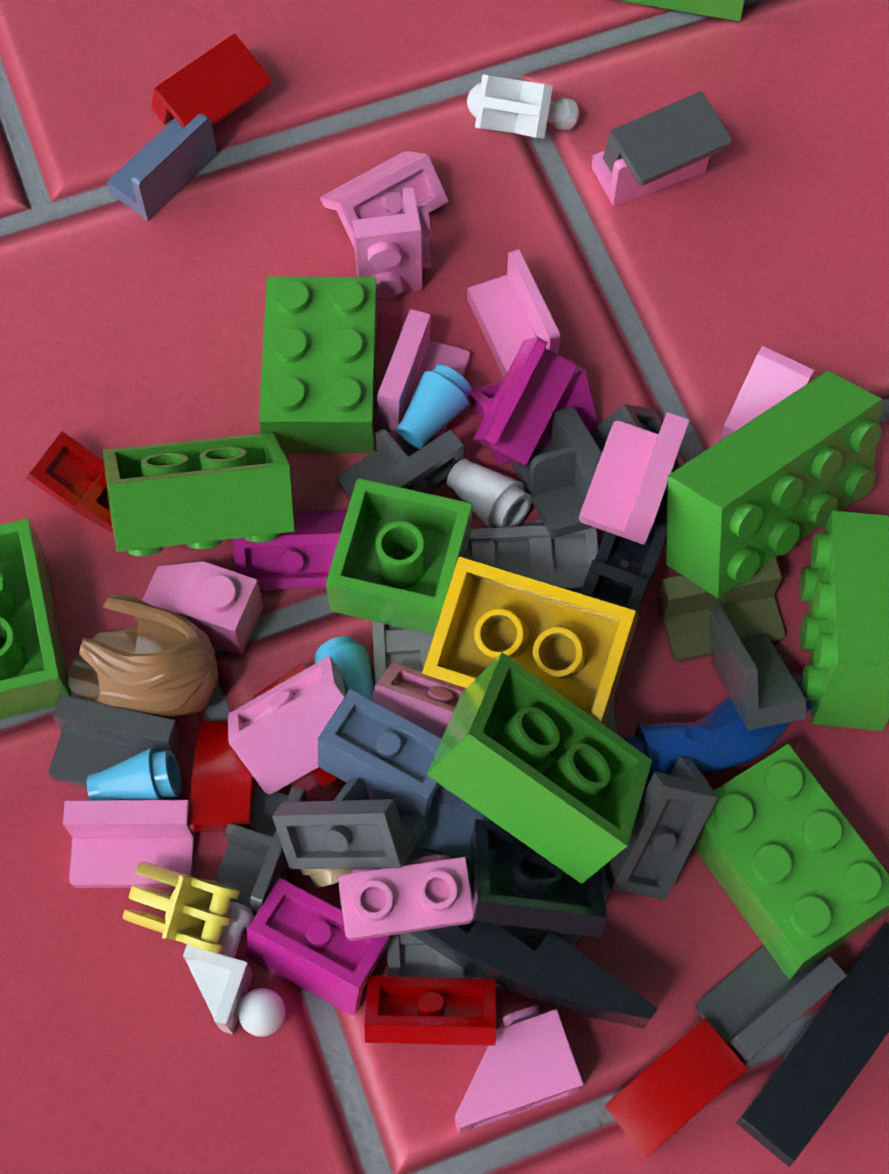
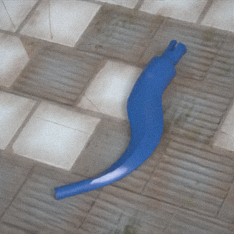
(711, 742)

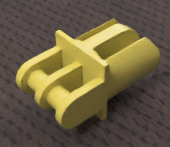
(193, 910)

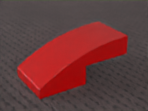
(74, 479)
(219, 783)
(676, 1087)

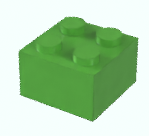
(397, 555)

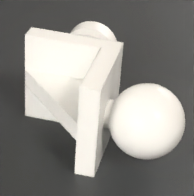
(519, 107)
(227, 980)

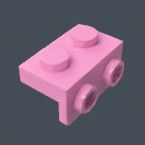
(394, 248)
(406, 899)

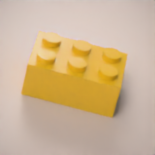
(550, 631)

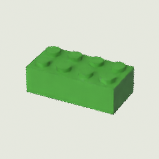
(772, 483)

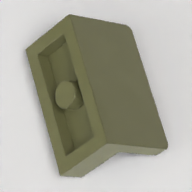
(748, 607)

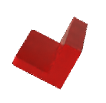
(211, 85)
(430, 1011)

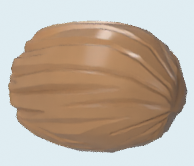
(149, 668)

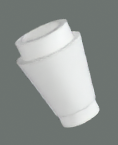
(494, 497)

